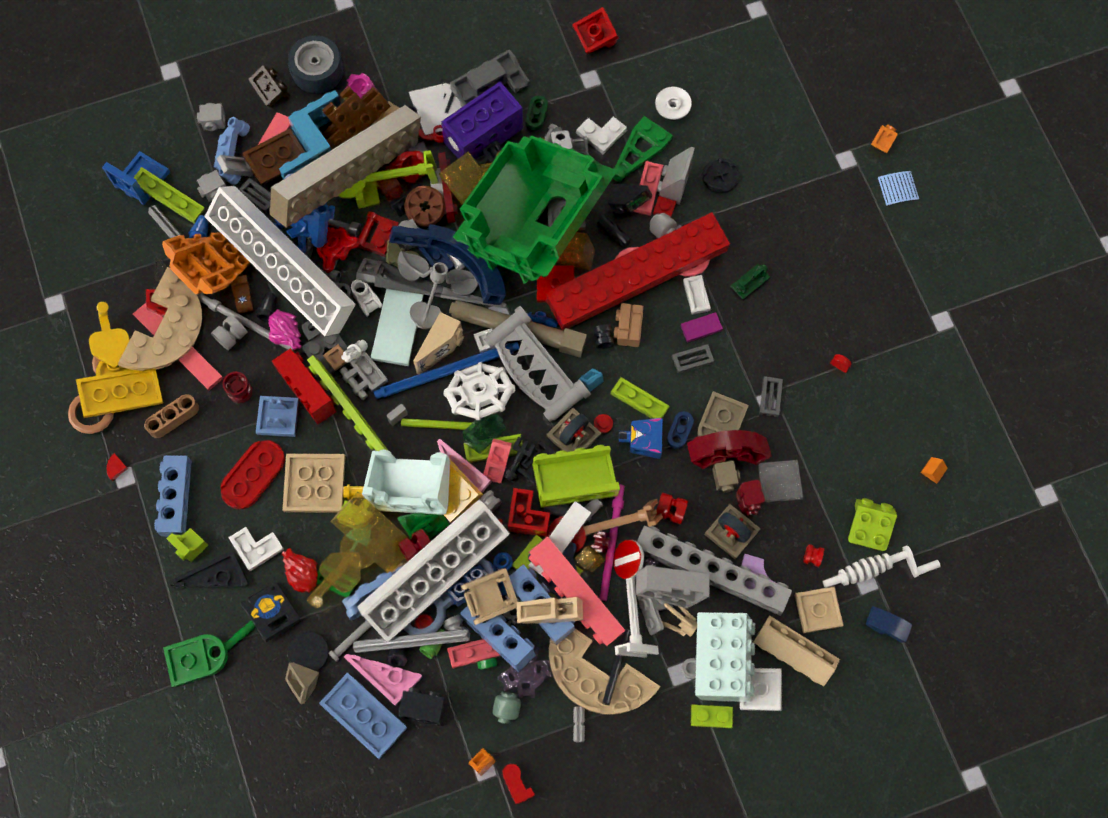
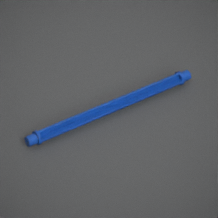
(441, 371)

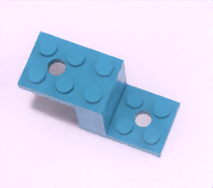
(305, 128)

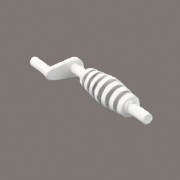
(872, 567)

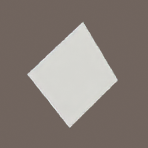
(432, 105)

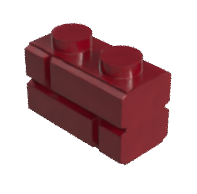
(750, 497)

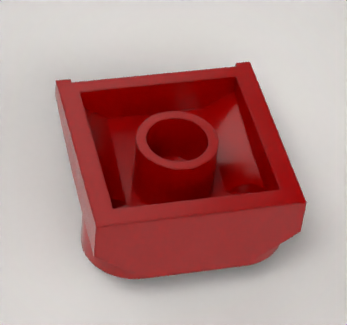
(596, 31)

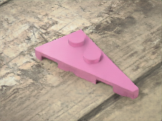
(468, 469)

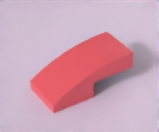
(497, 460)

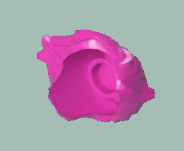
(360, 84)
(284, 329)

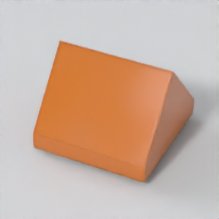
(934, 469)
(482, 762)

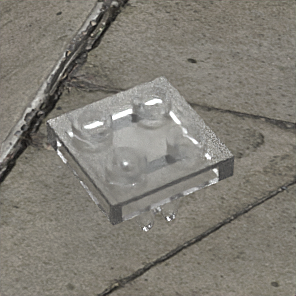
(780, 481)

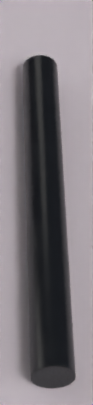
(615, 670)

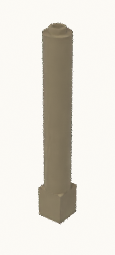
(565, 340)

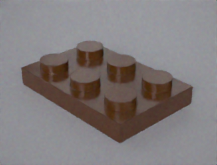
(271, 155)

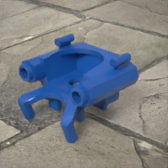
(311, 225)

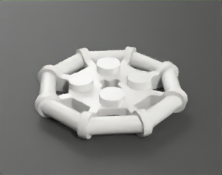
(475, 378)

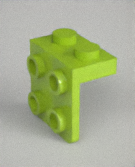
(872, 524)

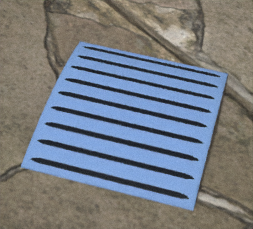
(898, 187)

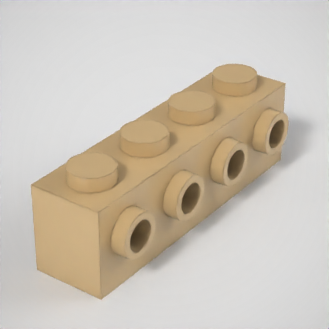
(796, 651)

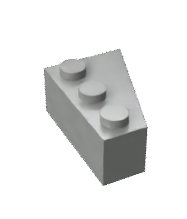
(672, 586)

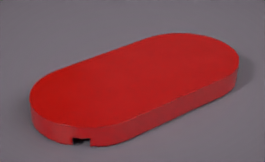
(252, 474)

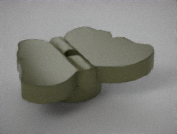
(393, 252)

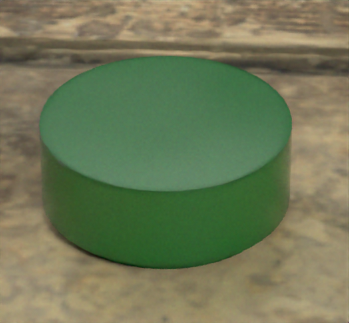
(487, 663)

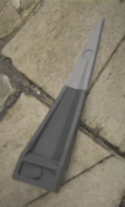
(390, 278)

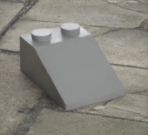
(676, 176)

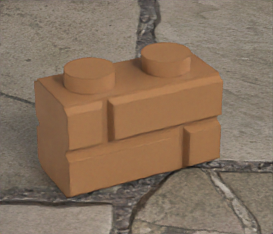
(629, 325)

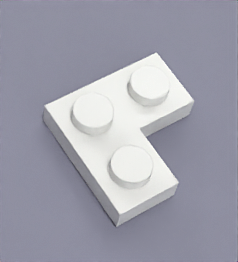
(603, 137)
(254, 552)

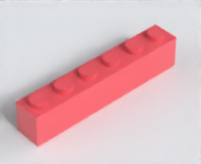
(571, 585)

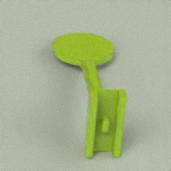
(428, 167)

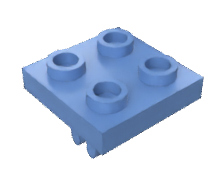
(277, 416)

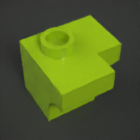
(188, 544)

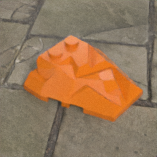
(205, 262)

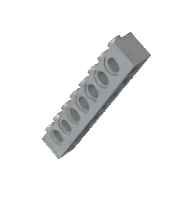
(719, 580)

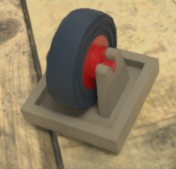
(573, 432)
(732, 531)

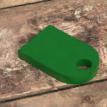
(194, 659)

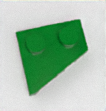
(430, 523)

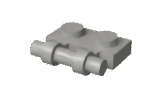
(368, 371)

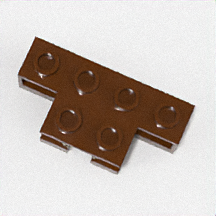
(353, 115)

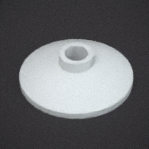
(673, 96)

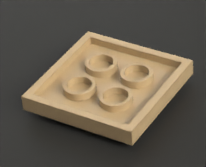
(314, 483)

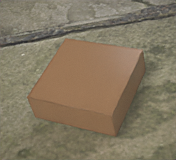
(334, 358)

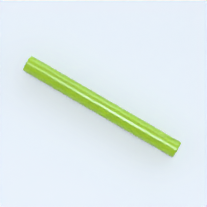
(435, 424)

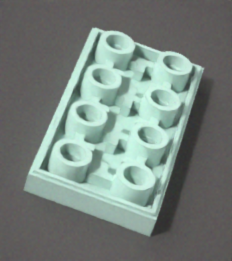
(395, 328)

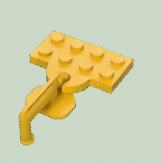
(113, 386)

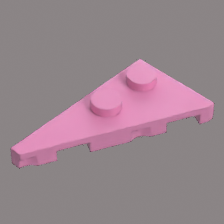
(387, 679)

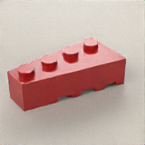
(304, 385)

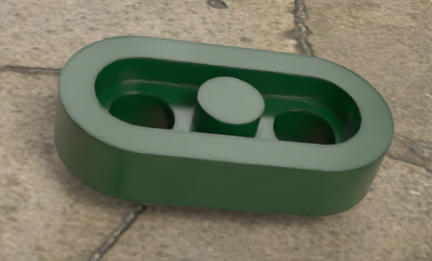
(536, 114)

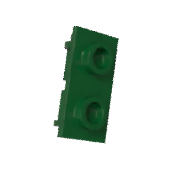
(751, 281)

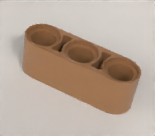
(167, 425)

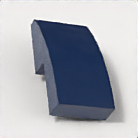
(455, 591)
(888, 624)

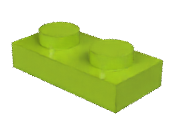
(711, 716)

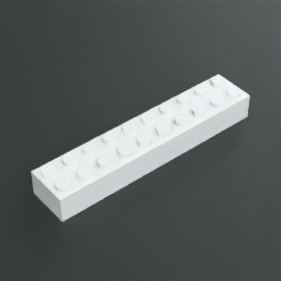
(279, 260)

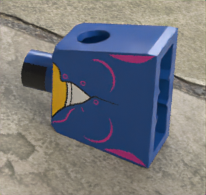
(644, 437)

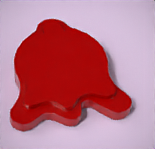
(337, 246)

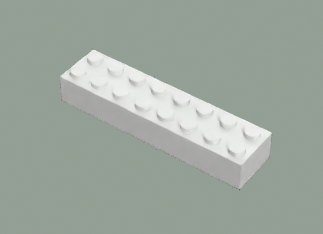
(433, 570)

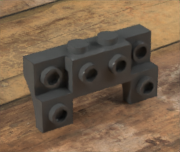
(478, 80)

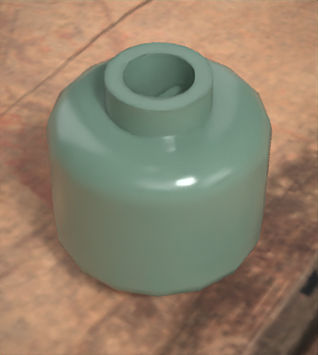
(506, 707)

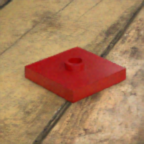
(557, 276)

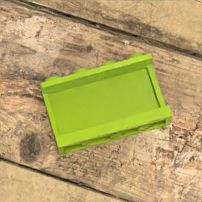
(575, 476)

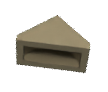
(301, 681)

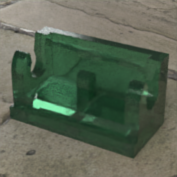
(481, 432)

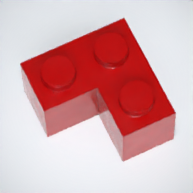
(524, 519)

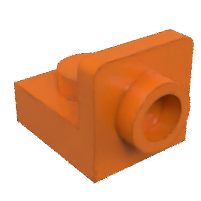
(885, 138)

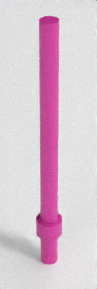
(617, 505)

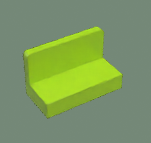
(368, 196)

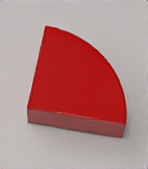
(115, 467)

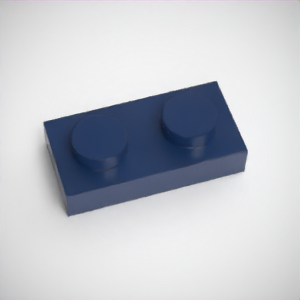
(434, 256)

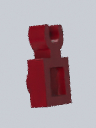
(602, 542)

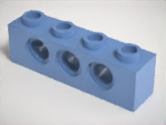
(179, 504)
(523, 577)
(516, 657)

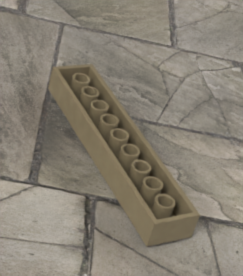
(344, 166)

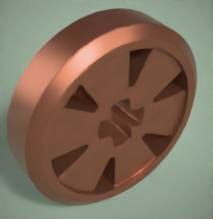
(420, 195)

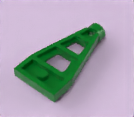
(651, 133)

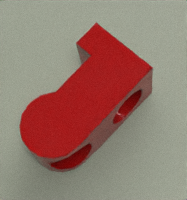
(512, 778)

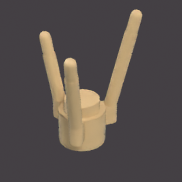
(688, 623)

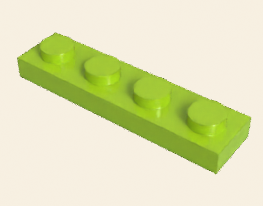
(169, 195)

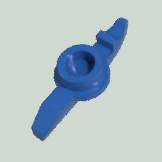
(540, 317)

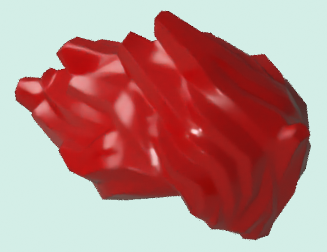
(408, 159)
(300, 571)

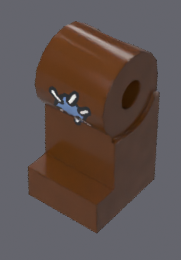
(242, 294)

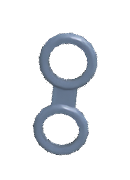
(442, 603)

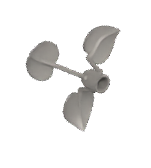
(414, 267)

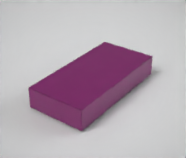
(701, 327)

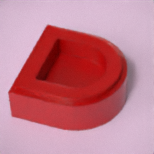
(841, 362)

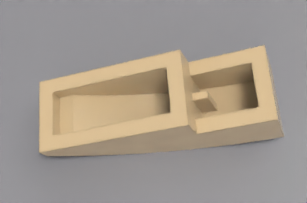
(550, 610)

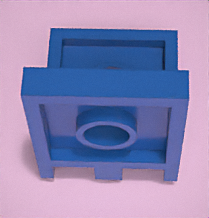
(126, 181)

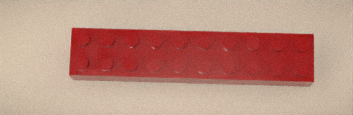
(637, 271)

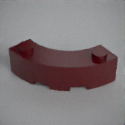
(720, 445)

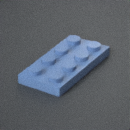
(363, 715)

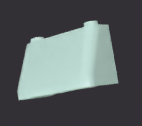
(408, 484)

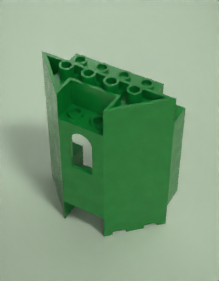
(513, 195)

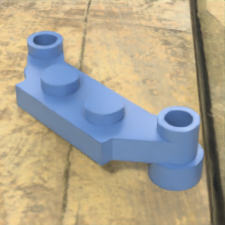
(227, 145)
(365, 590)

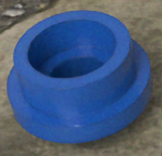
(501, 557)

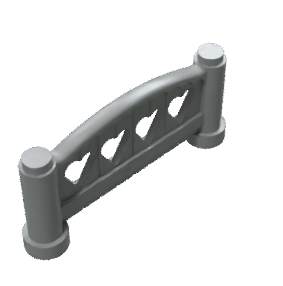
(515, 329)

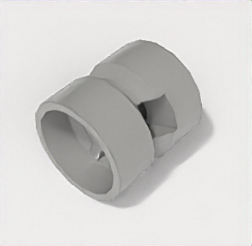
(229, 332)

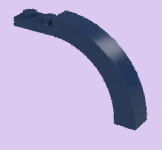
(442, 239)

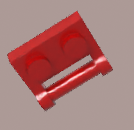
(379, 240)

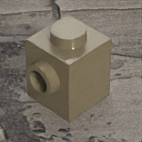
(726, 476)

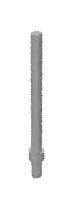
(215, 305)

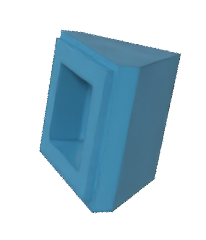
(592, 379)

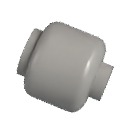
(662, 224)

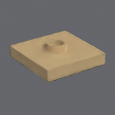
(818, 610)

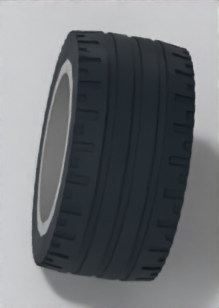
(315, 64)

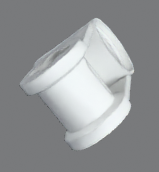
(367, 299)

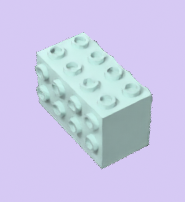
(724, 657)

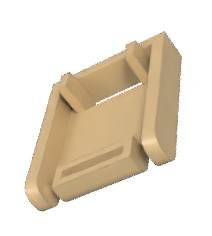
(485, 597)

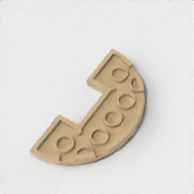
(176, 331)
(587, 684)

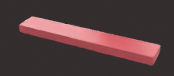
(192, 360)

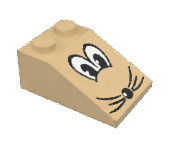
(439, 343)

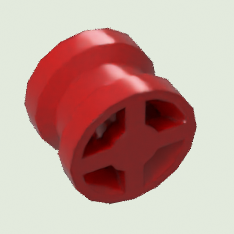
(813, 555)

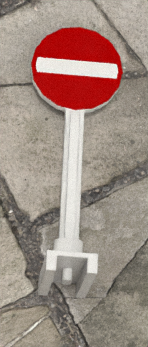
(627, 562)

